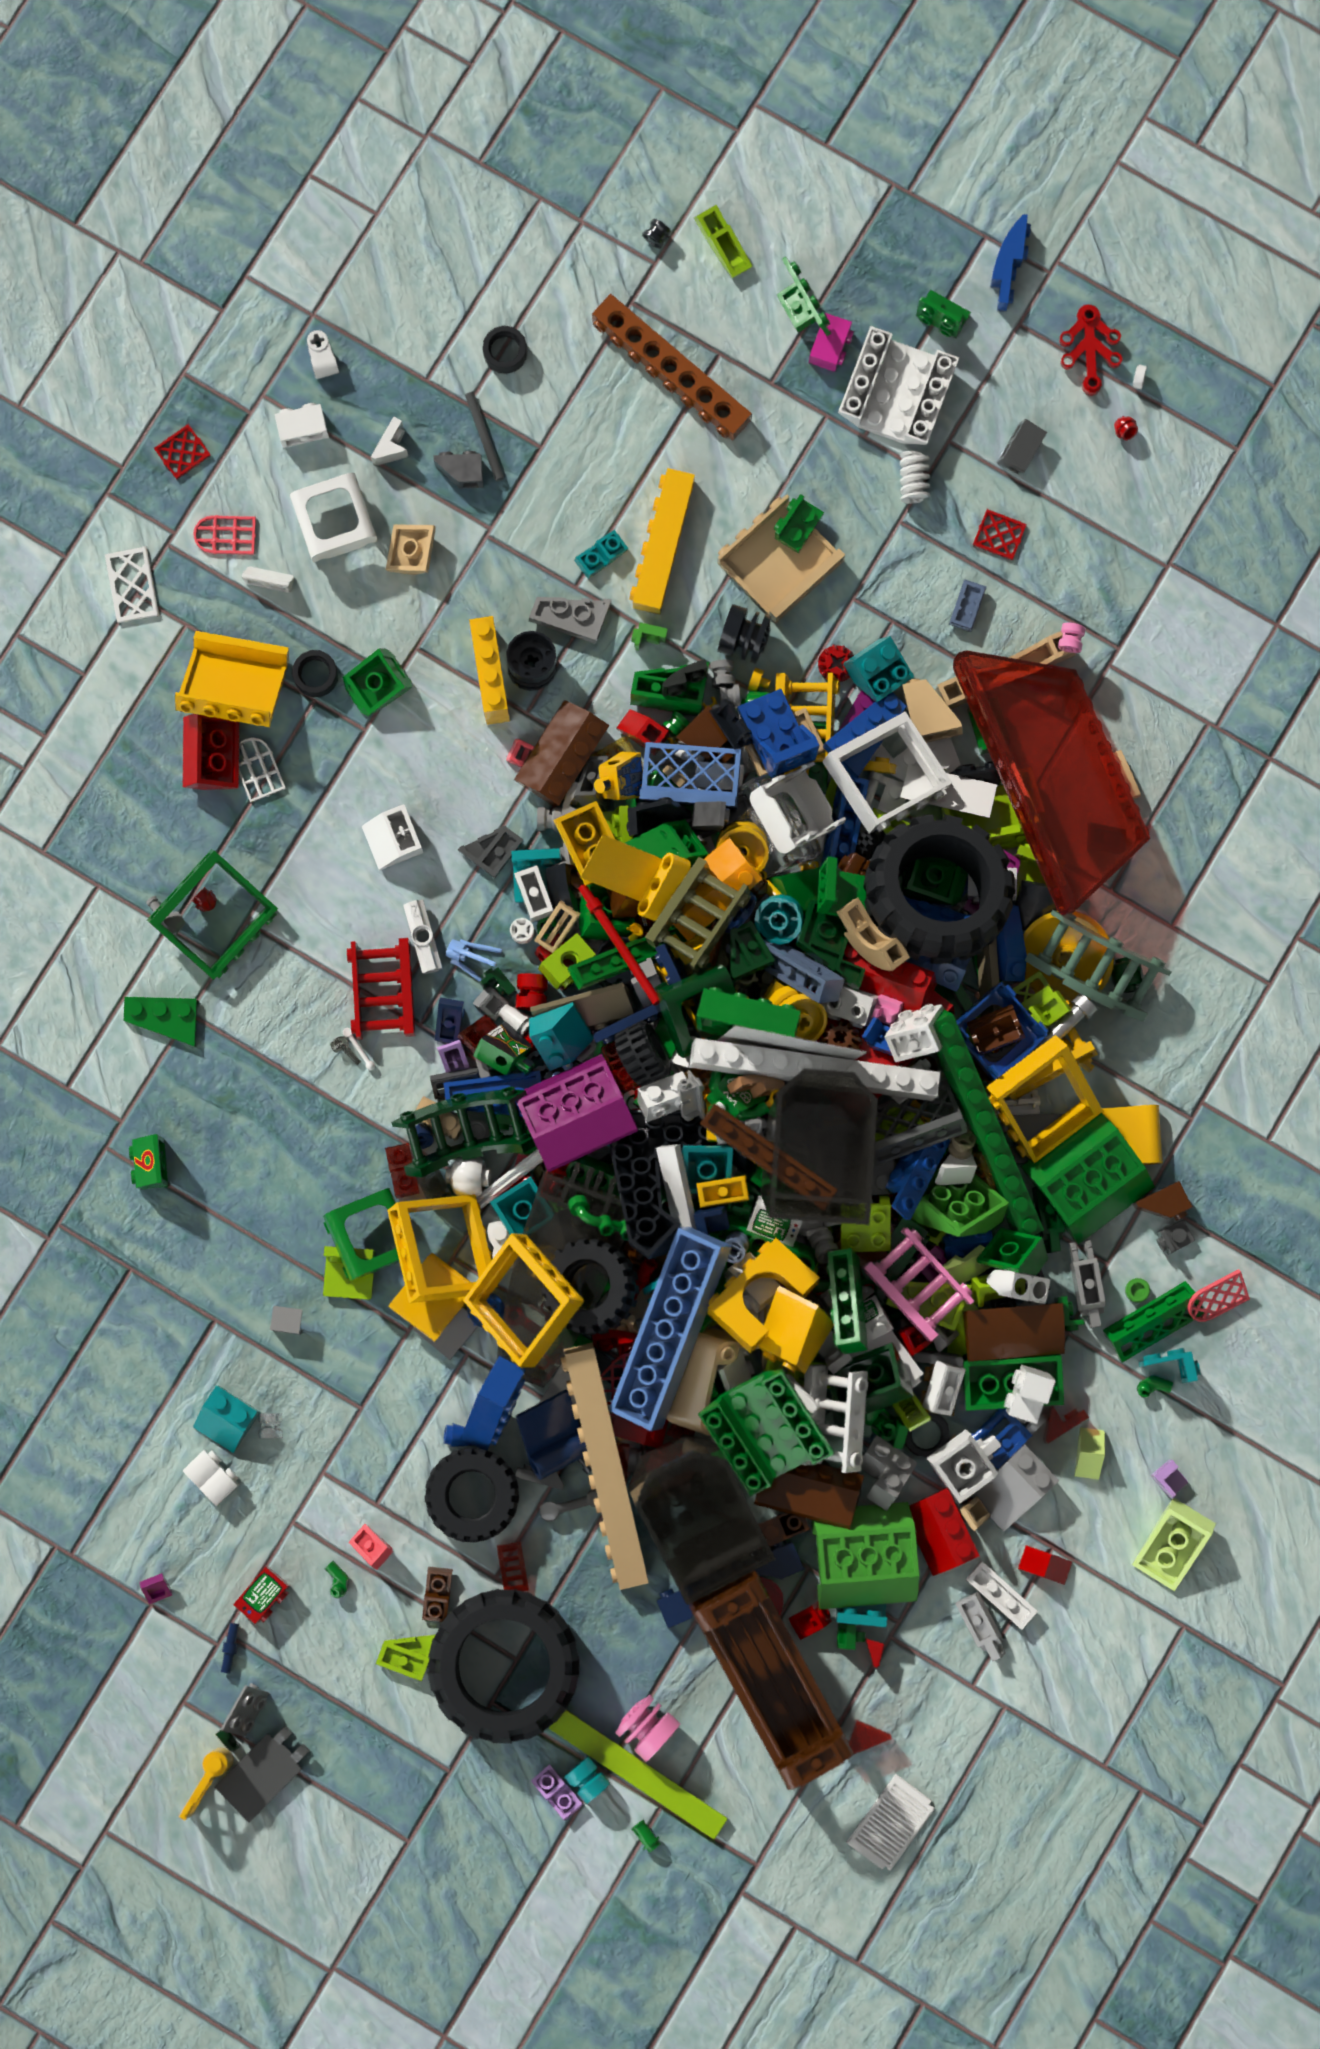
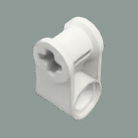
(322, 358)

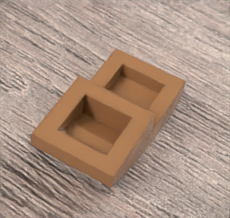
(757, 1084)

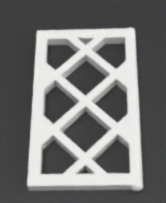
(113, 577)

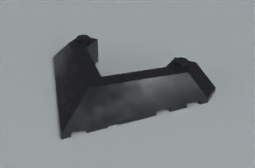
(638, 1178)

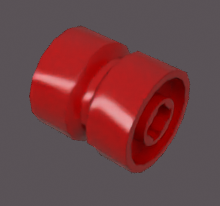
(531, 990)

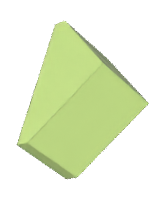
(1090, 1453)

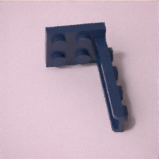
(675, 973)

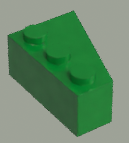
(647, 692)

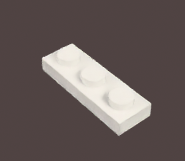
(1001, 1595)

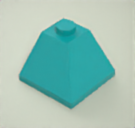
(515, 1205)

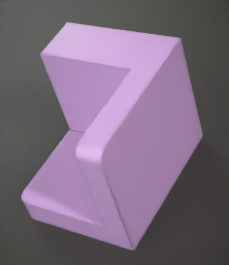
(1169, 1478)

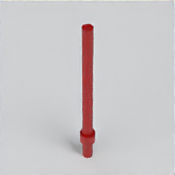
(595, 907)

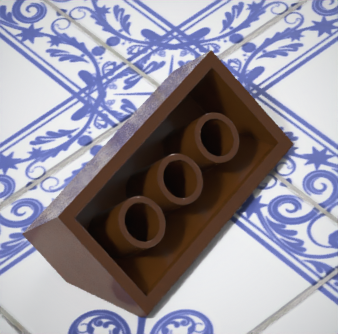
(561, 752)
(815, 1494)

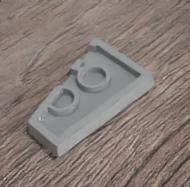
(573, 617)

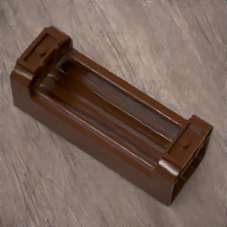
(772, 1680)

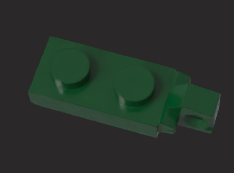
(1050, 1220)

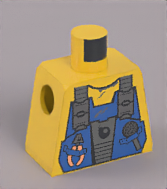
(620, 776)

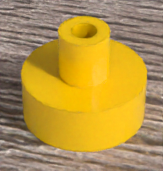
(758, 680)

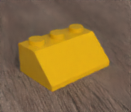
(582, 832)

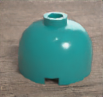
(779, 919)

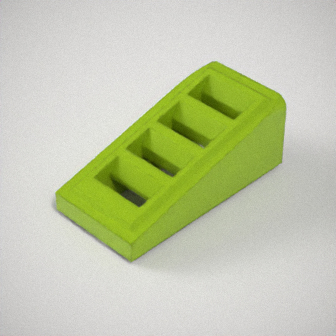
(911, 1413)

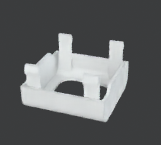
(342, 543)
(807, 798)

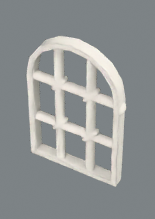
(265, 774)

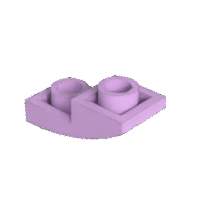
(557, 1792)

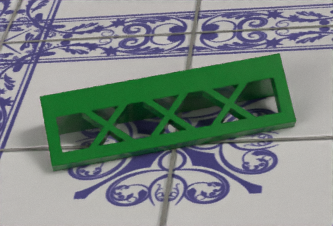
(1152, 1317)

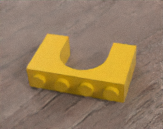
(489, 670)
(774, 1263)

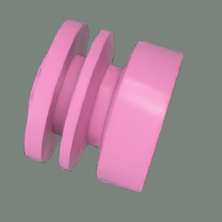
(647, 1727)

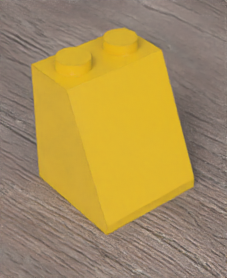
(795, 1331)

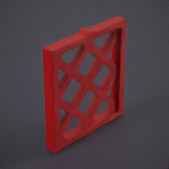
(166, 462)
(1016, 541)

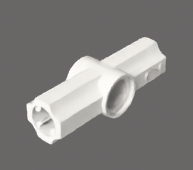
(419, 922)

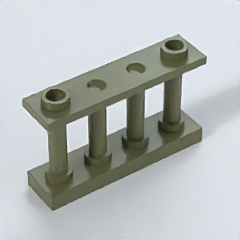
(686, 894)

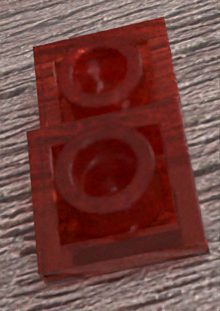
(620, 1074)
(397, 1158)

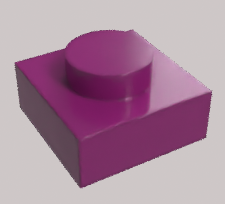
(155, 1588)

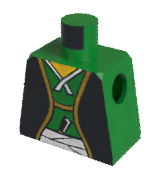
(505, 1050)

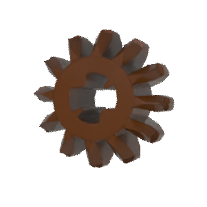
(847, 1034)

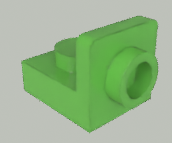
(653, 634)

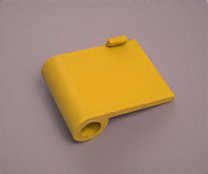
(1140, 1129)
(435, 1315)

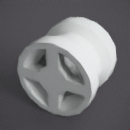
(519, 927)

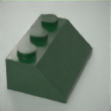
(886, 1378)

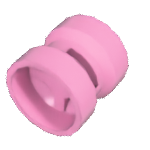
(1071, 637)

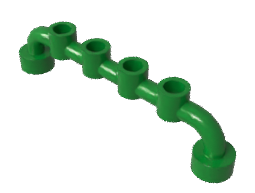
(579, 1207)

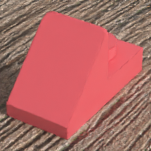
(371, 1546)

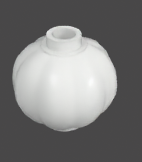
(468, 1176)

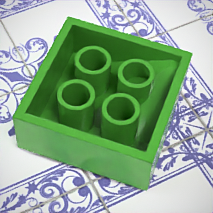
(961, 1207)

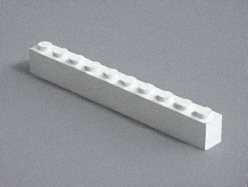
(787, 1064)

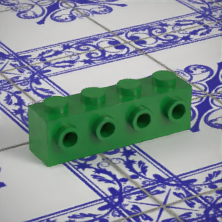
(847, 1301)

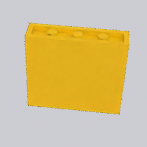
(233, 679)

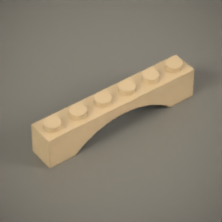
(1042, 652)

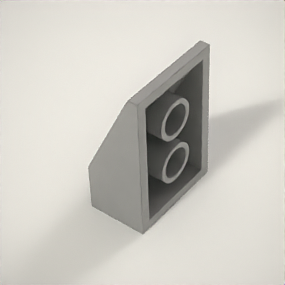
(1016, 1487)

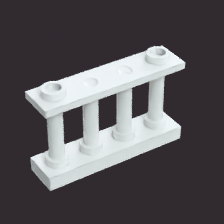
(815, 1385)

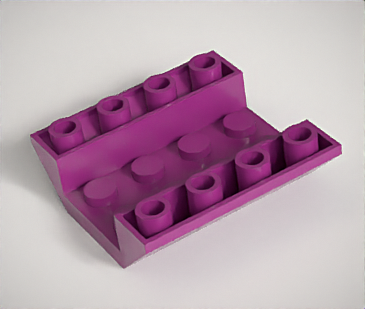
(576, 1113)

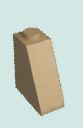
(929, 711)

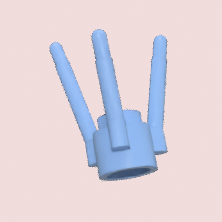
(459, 951)

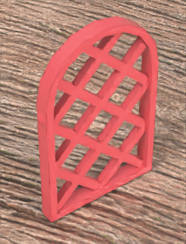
(1211, 1287)

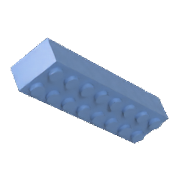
(670, 1328)

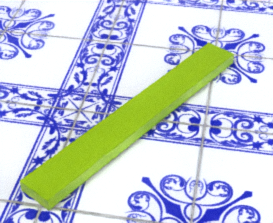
(639, 1774)

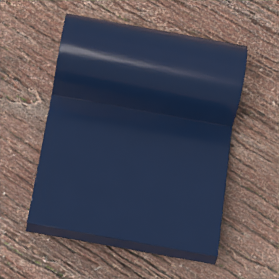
(551, 1435)

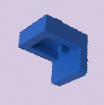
(875, 1034)

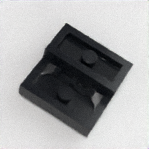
(1033, 902)

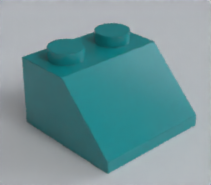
(559, 1035)
(706, 1164)
(225, 1418)

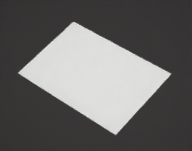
(763, 1039)

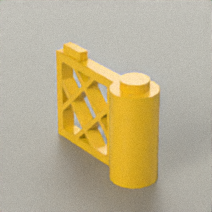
(214, 1765)

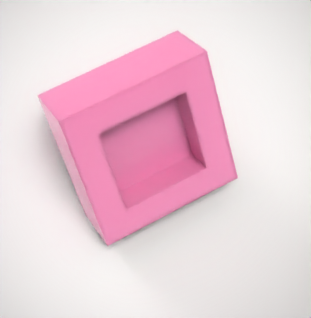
(887, 1009)

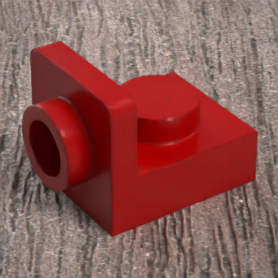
(810, 1620)

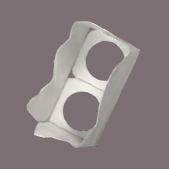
(1004, 1282)

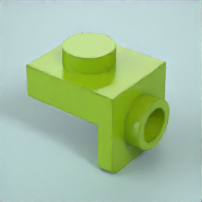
(1050, 1009)

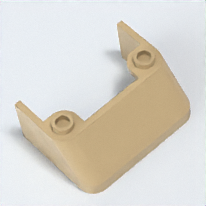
(695, 1390)

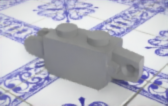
(1087, 1284)

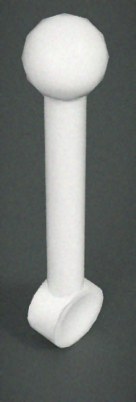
(370, 1065)

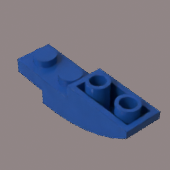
(1010, 257)

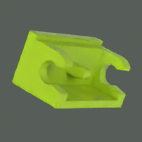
(984, 1292)

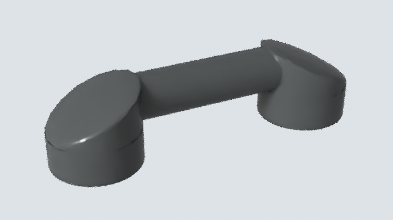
(550, 1511)

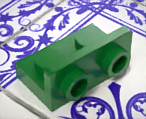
(798, 524)

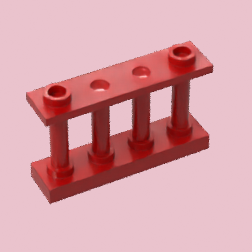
(404, 999)

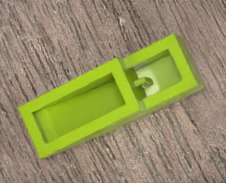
(723, 241)

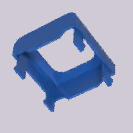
(1033, 1031)

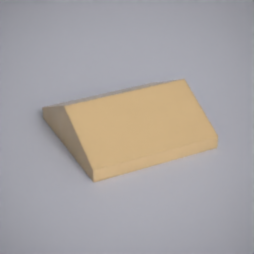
(410, 549)

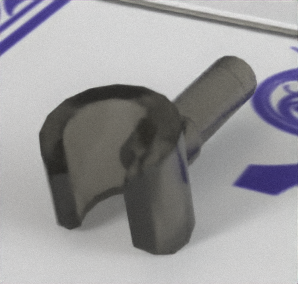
(342, 1043)

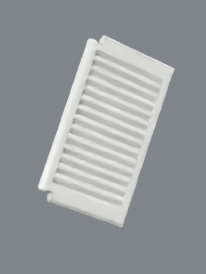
(891, 1823)

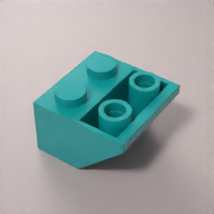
(879, 669)

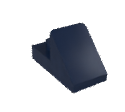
(449, 1020)

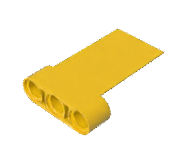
(636, 874)

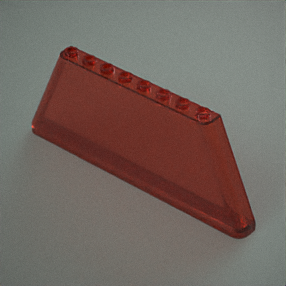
(1054, 771)

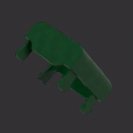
(673, 995)

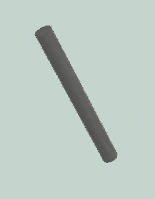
(484, 436)

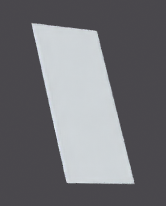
(962, 795)

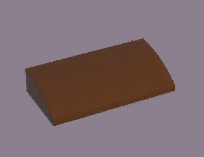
(1014, 1332)

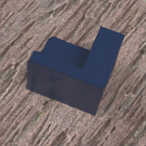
(711, 1219)

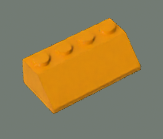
(732, 868)

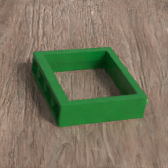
(236, 949)

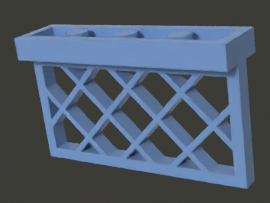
(684, 795)

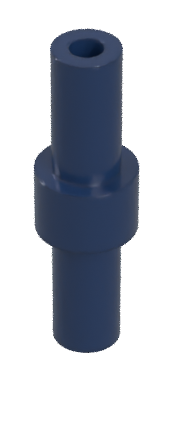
(230, 1648)

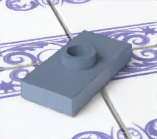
(967, 605)

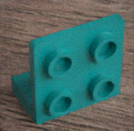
(529, 858)
(863, 1615)

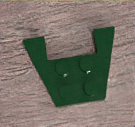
(825, 942)

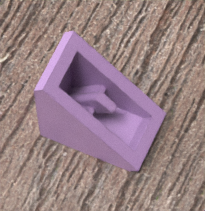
(453, 1056)

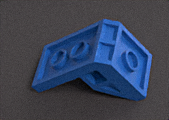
(777, 735)

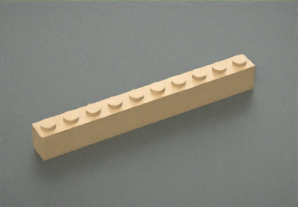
(605, 1466)

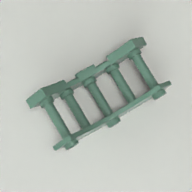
(1090, 988)

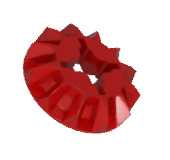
(825, 662)

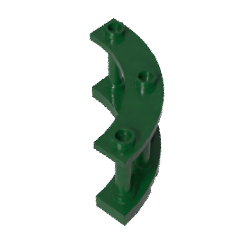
(471, 1147)

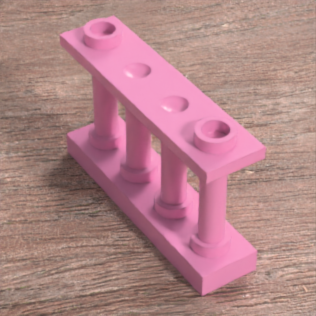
(895, 1288)

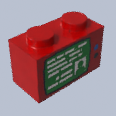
(262, 1595)

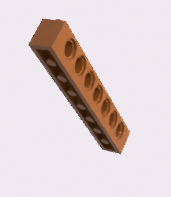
(612, 310)

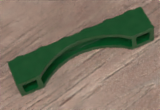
(907, 1259)

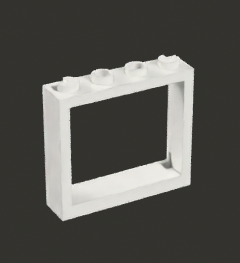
(920, 751)

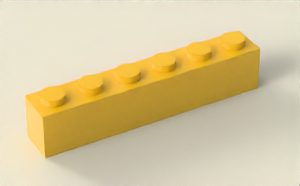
(663, 541)

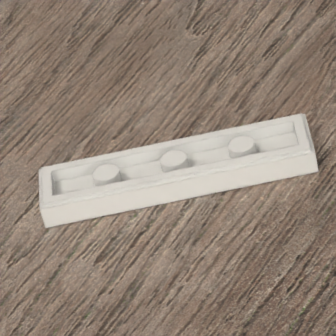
(676, 1184)

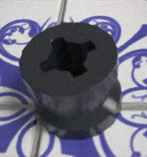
(656, 233)

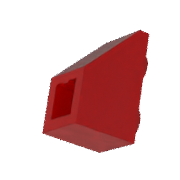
(642, 729)

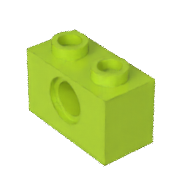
(553, 966)

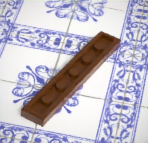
(760, 1152)

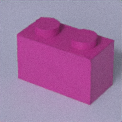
(828, 350)

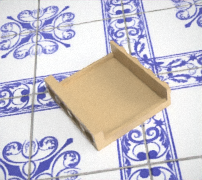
(773, 572)

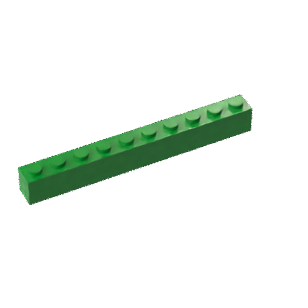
(984, 1124)

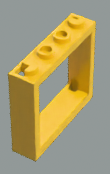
(1065, 1125)
(408, 1250)
(570, 1300)

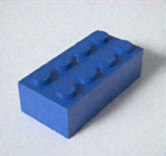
(494, 1404)

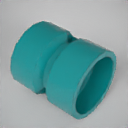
(587, 1780)

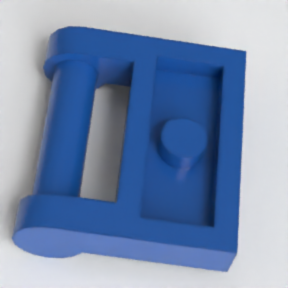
(1010, 1438)

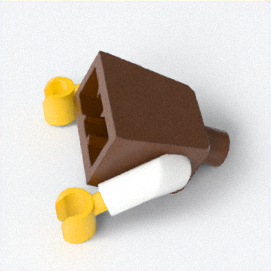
(702, 732)

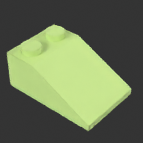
(1174, 1544)

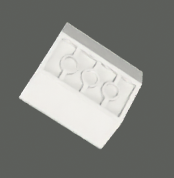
(897, 389)

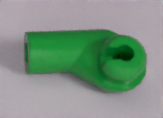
(340, 1580)

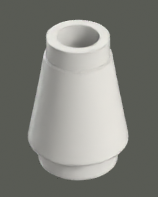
(515, 1018)

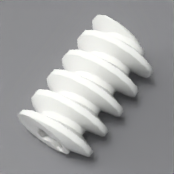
(913, 477)

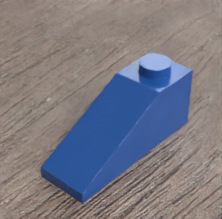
(1012, 949)

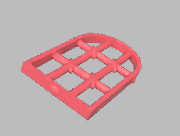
(234, 529)

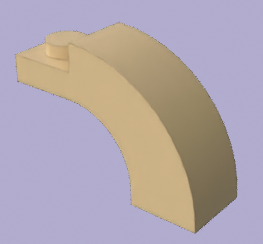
(868, 940)

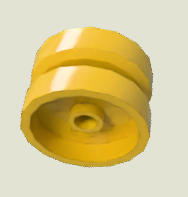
(748, 836)
(812, 1017)

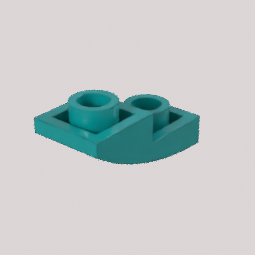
(601, 554)

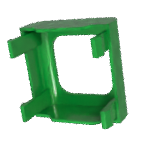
(335, 1225)

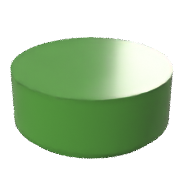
(1137, 1290)

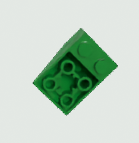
(672, 838)

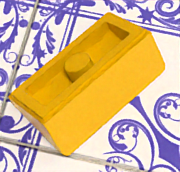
(722, 1192)

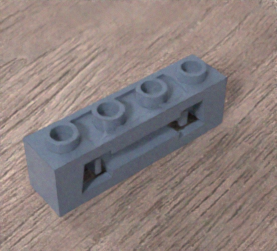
(802, 971)

